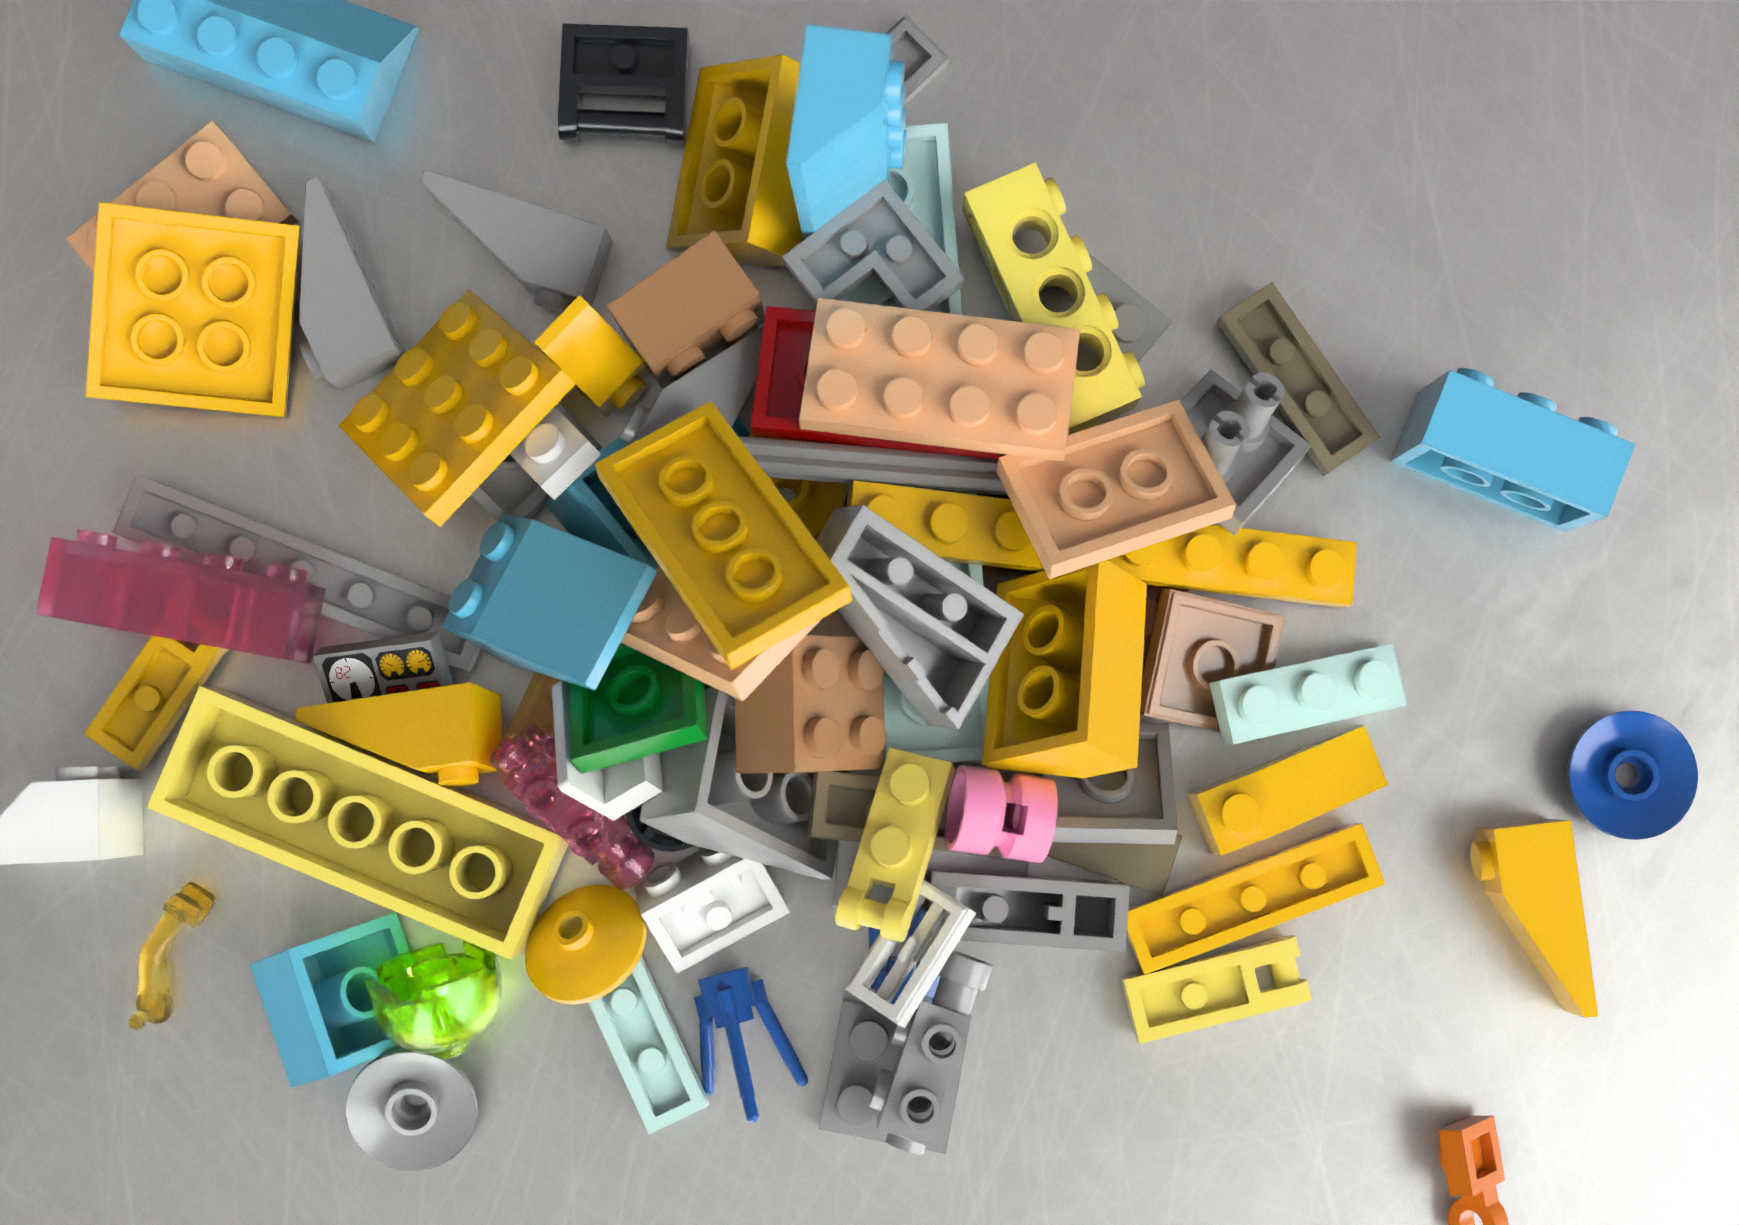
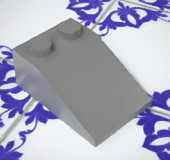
(733, 812)

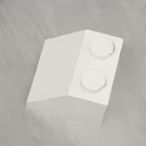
(75, 818)

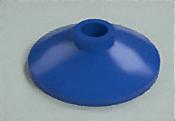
(1662, 775)

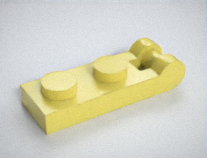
(896, 843)
(1214, 989)

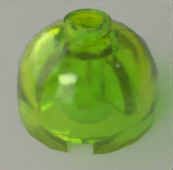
(436, 999)

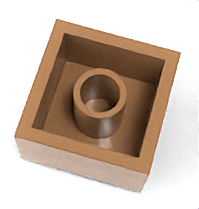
(689, 310)
(815, 711)

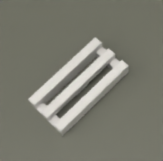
(928, 967)

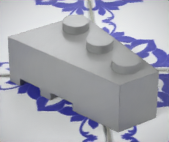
(918, 614)

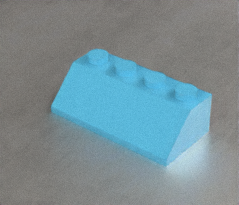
(295, 55)
(844, 121)

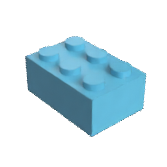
(1513, 450)

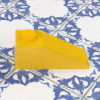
(431, 729)
(1286, 791)
(1536, 889)

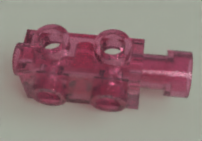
(529, 769)

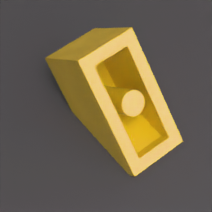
(594, 358)

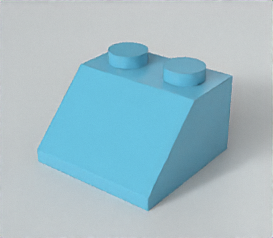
(321, 1000)

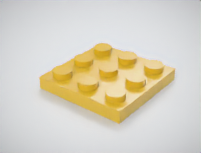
(192, 310)
(455, 406)

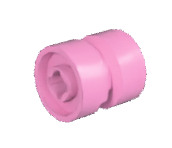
(978, 812)

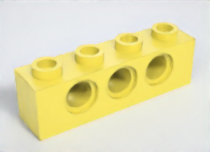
(1030, 202)

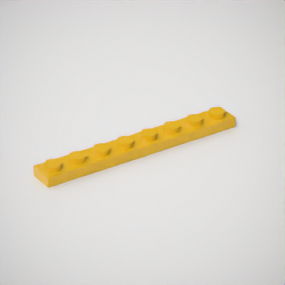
(1206, 559)

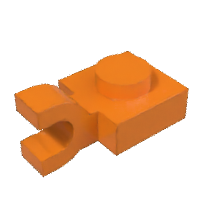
(1473, 1169)

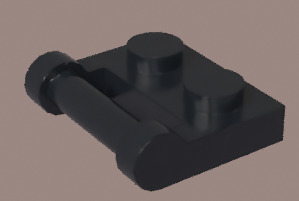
(623, 63)

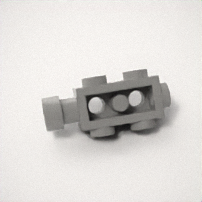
(924, 1067)

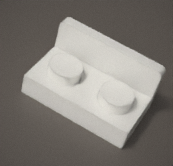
(707, 904)

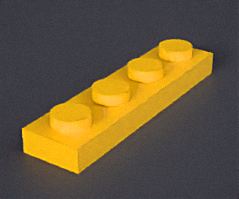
(1252, 898)

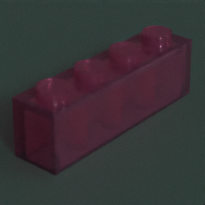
(180, 598)

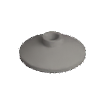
(407, 1134)

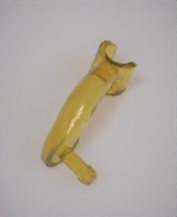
(154, 986)

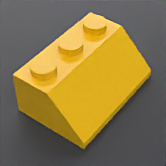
(737, 162)
(1069, 675)

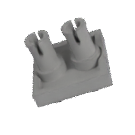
(1244, 438)

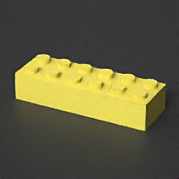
(359, 821)

